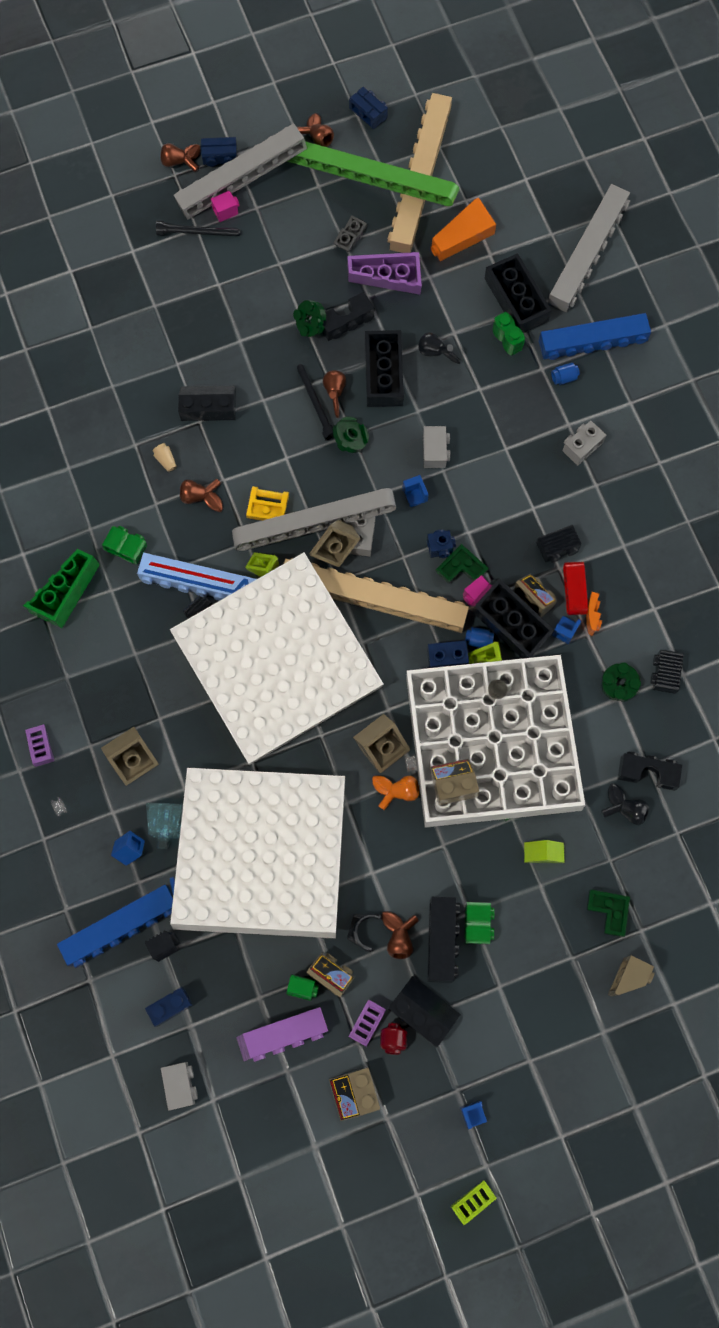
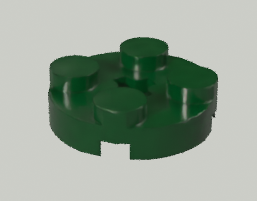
(302, 315)
(344, 440)
(624, 672)

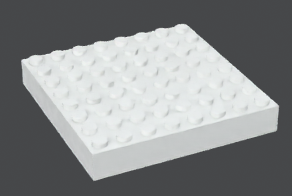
(276, 658)
(515, 744)
(259, 853)

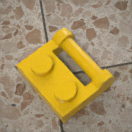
(263, 509)

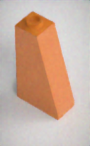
(464, 231)

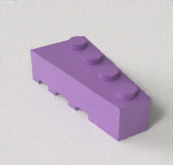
(387, 271)
(282, 1034)

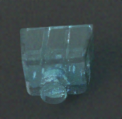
(164, 822)

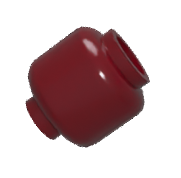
(393, 1039)

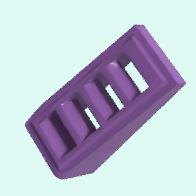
(37, 761)
(375, 1007)

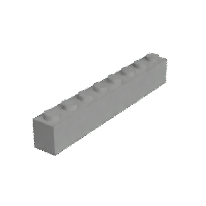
(241, 170)
(588, 248)

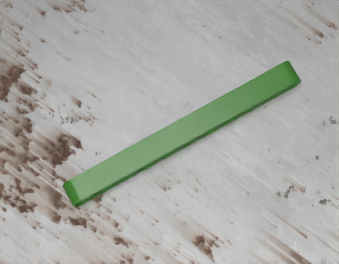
(377, 174)

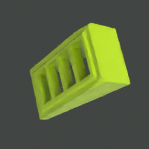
(478, 1208)

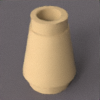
(165, 457)

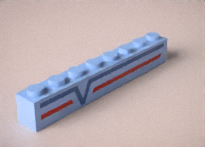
(190, 577)

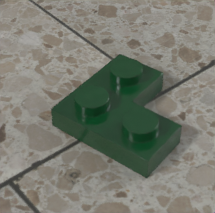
(461, 561)
(614, 907)

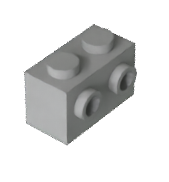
(584, 442)
(435, 447)
(365, 530)
(178, 1085)

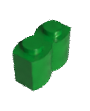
(509, 334)
(124, 545)
(478, 923)
(302, 988)

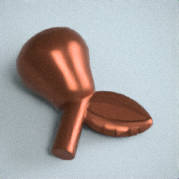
(321, 134)
(173, 155)
(334, 383)
(193, 492)
(400, 944)

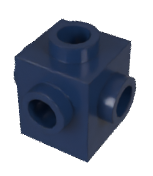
(440, 544)

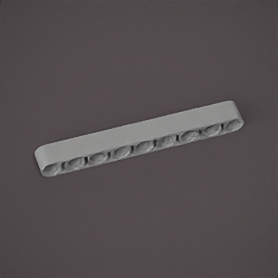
(313, 519)

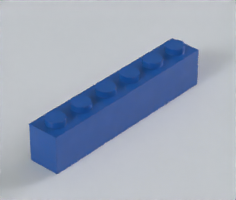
(594, 336)
(117, 926)

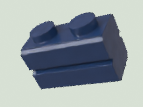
(368, 107)
(218, 150)
(168, 1007)

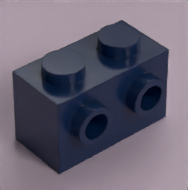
(447, 654)

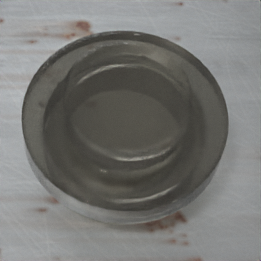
(497, 689)

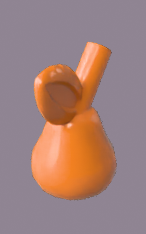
(405, 789)

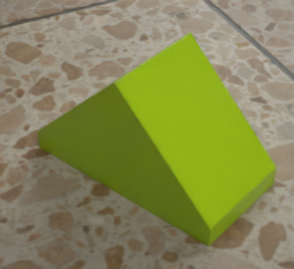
(262, 563)
(488, 653)
(543, 852)

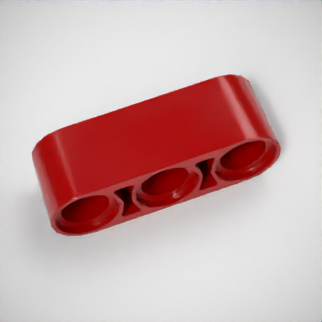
(575, 588)

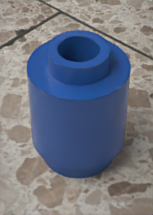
(565, 373)
(479, 637)

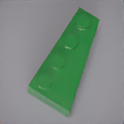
(64, 589)

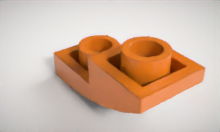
(592, 617)

